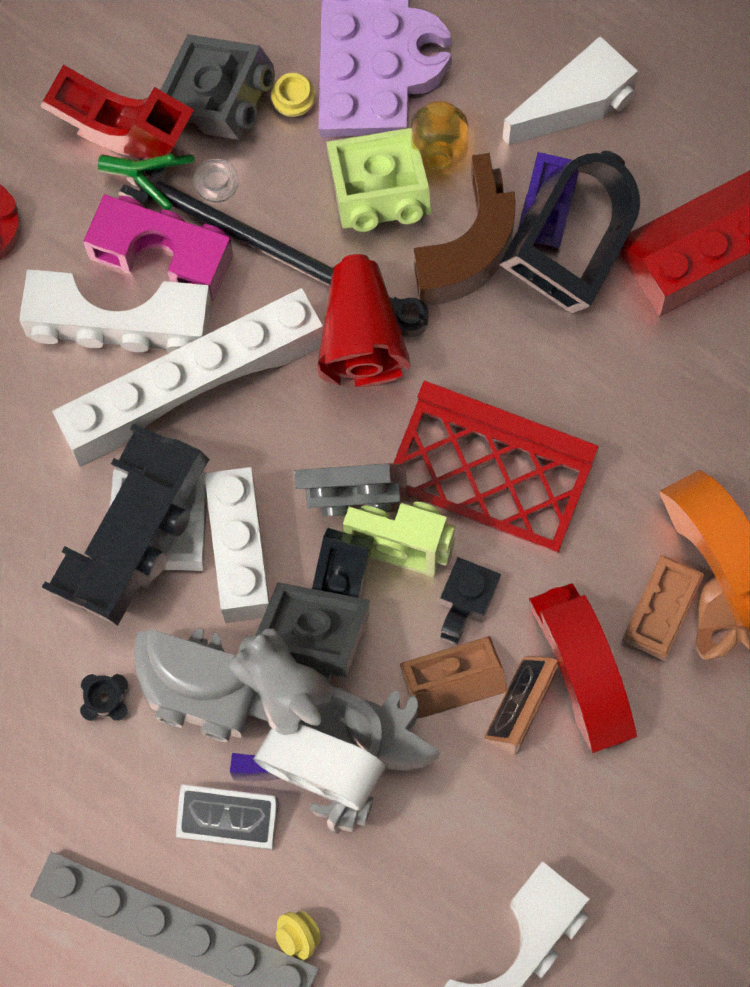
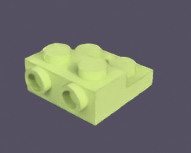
(378, 180)
(414, 540)

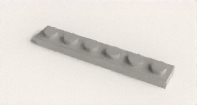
(166, 928)

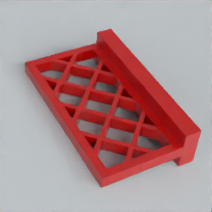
(507, 429)

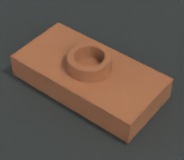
(662, 607)

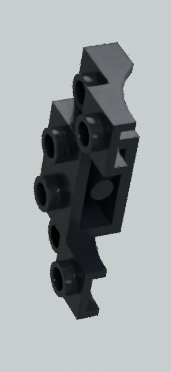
(137, 528)

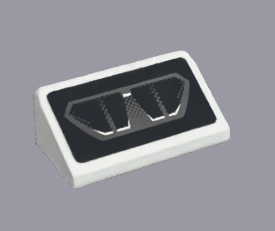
(226, 817)

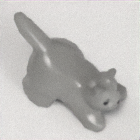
(285, 687)

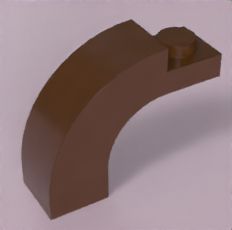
(466, 264)

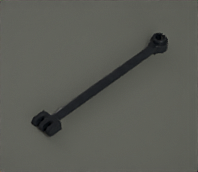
(263, 242)

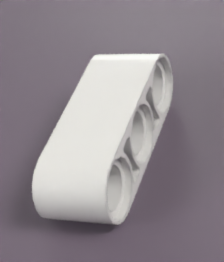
(321, 765)

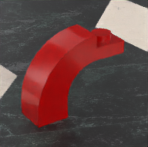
(116, 122)
(586, 666)

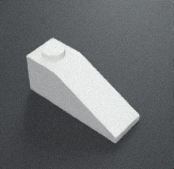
(576, 95)

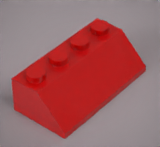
(692, 246)

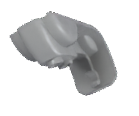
(195, 686)

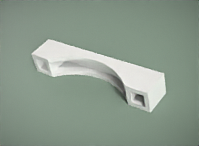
(247, 345)

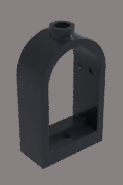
(548, 275)

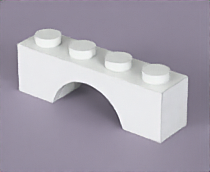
(168, 320)
(545, 911)

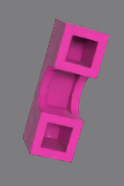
(127, 229)

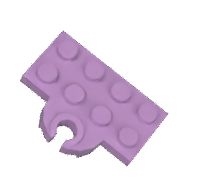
(375, 63)

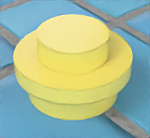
(293, 95)
(297, 934)

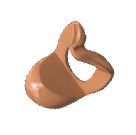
(713, 617)

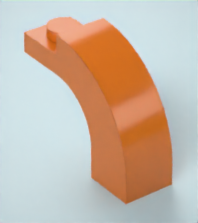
(720, 532)

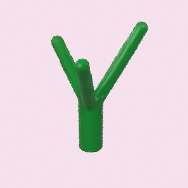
(135, 170)

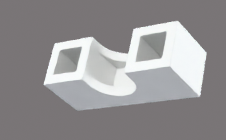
(237, 544)

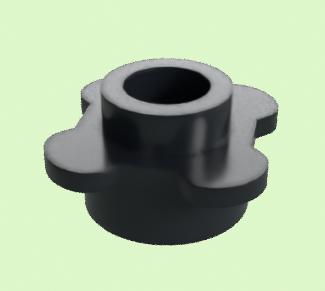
(94, 687)

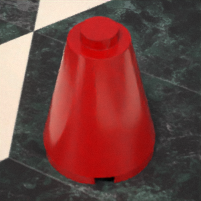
(360, 328)

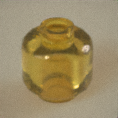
(440, 133)

